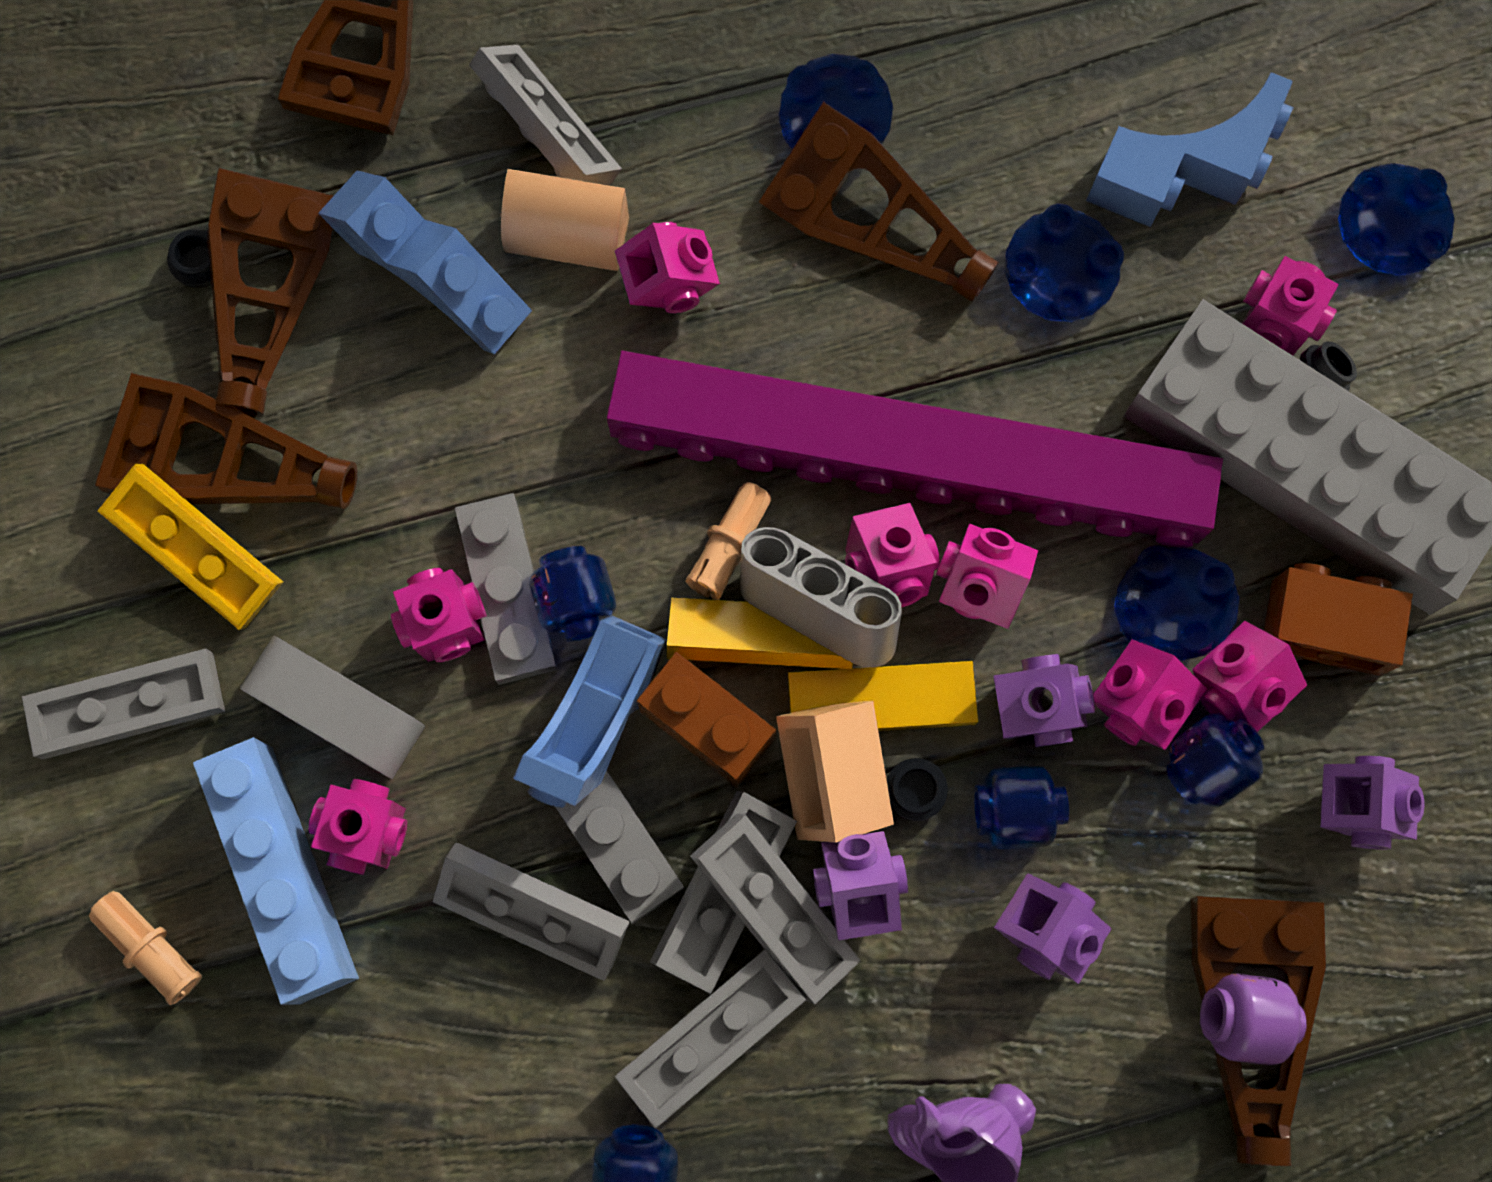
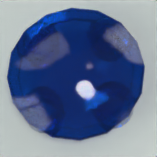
(844, 84)
(1397, 218)
(1063, 264)
(1177, 601)

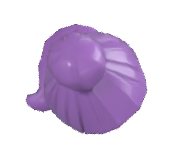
(966, 1136)

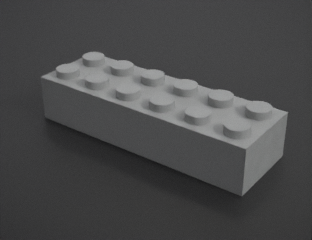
(1319, 458)

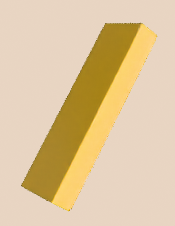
(190, 546)
(741, 635)
(901, 694)

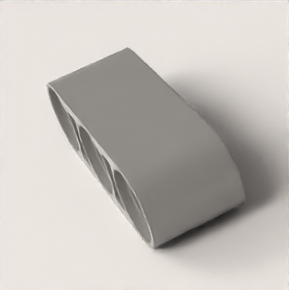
(820, 597)
(332, 707)

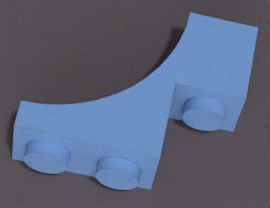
(1150, 169)
(427, 257)
(587, 726)

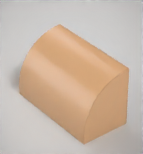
(563, 219)
(835, 771)

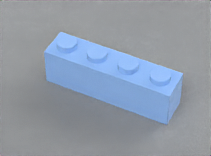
(275, 872)

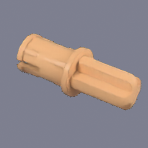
(725, 541)
(144, 947)

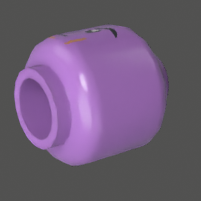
(1252, 1019)

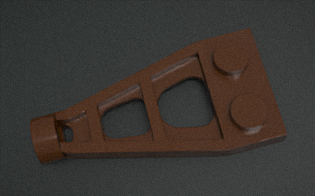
(345, 88)
(816, 172)
(273, 216)
(151, 431)
(1265, 934)

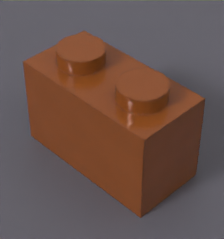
(1338, 619)
(706, 719)

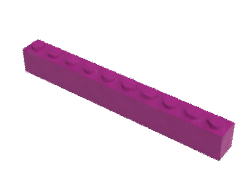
(914, 449)

